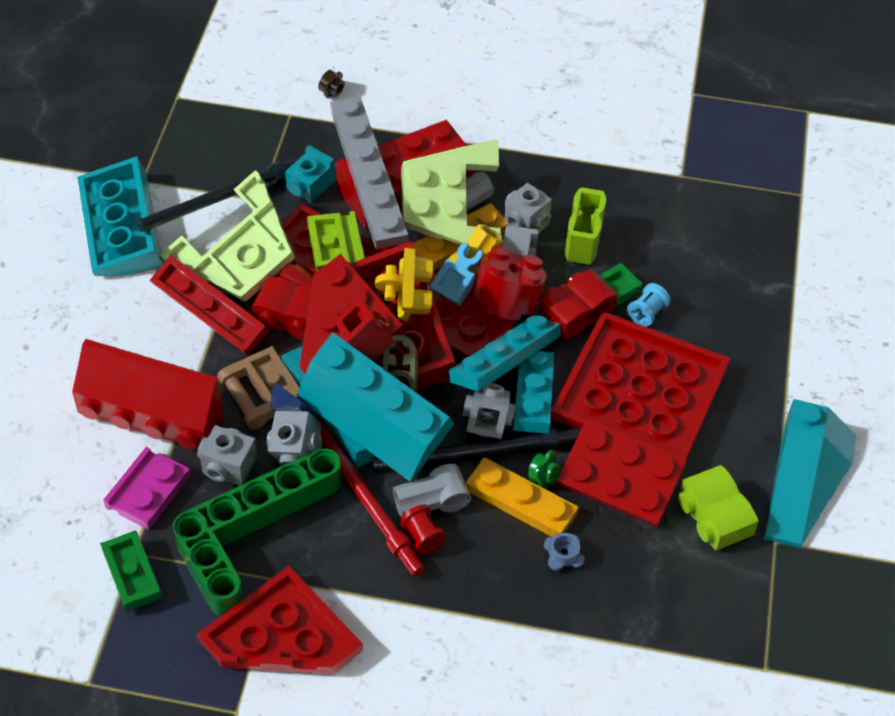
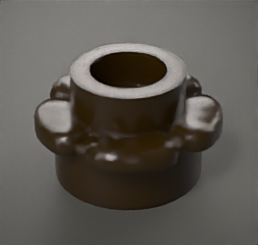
(331, 83)

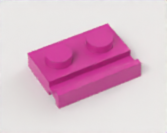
(147, 488)

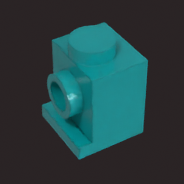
(310, 174)

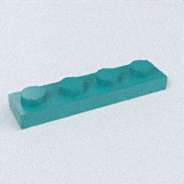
(505, 353)

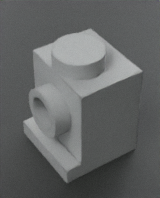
(521, 240)

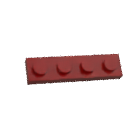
(209, 305)

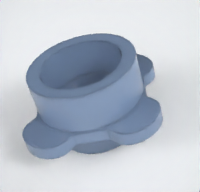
(566, 542)

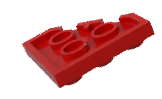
(332, 292)
(281, 630)

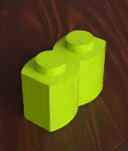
(585, 226)
(718, 508)

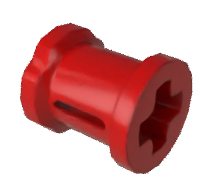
(423, 529)

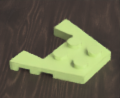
(436, 190)
(247, 253)

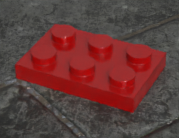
(622, 472)

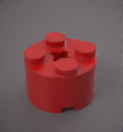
(509, 283)

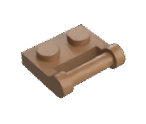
(264, 371)

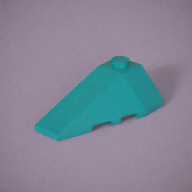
(810, 466)

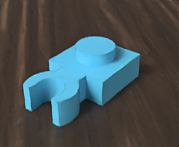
(456, 279)

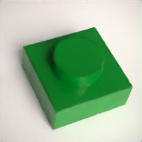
(622, 282)

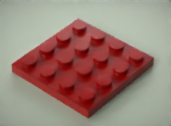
(641, 385)

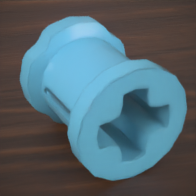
(648, 304)

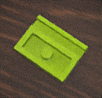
(334, 235)

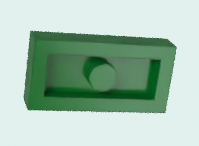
(131, 571)

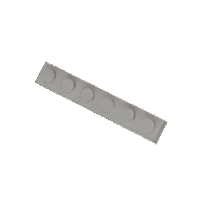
(369, 173)

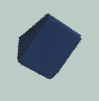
(284, 401)

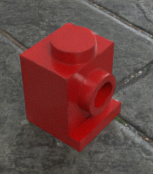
(365, 329)

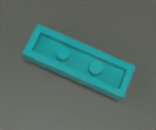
(534, 393)

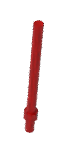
(397, 540)

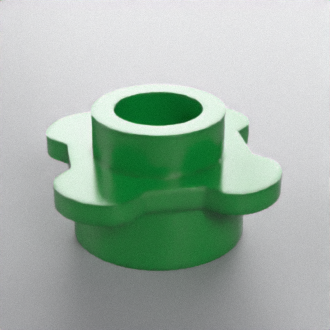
(544, 469)

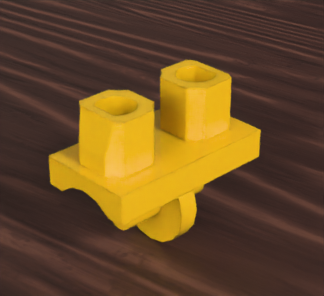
(410, 270)

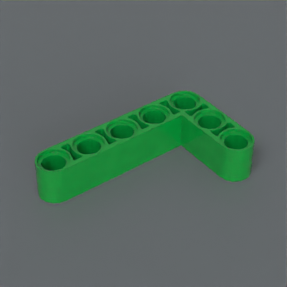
(247, 518)

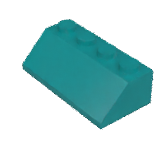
(373, 407)

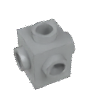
(528, 208)
(489, 411)
(293, 435)
(227, 455)

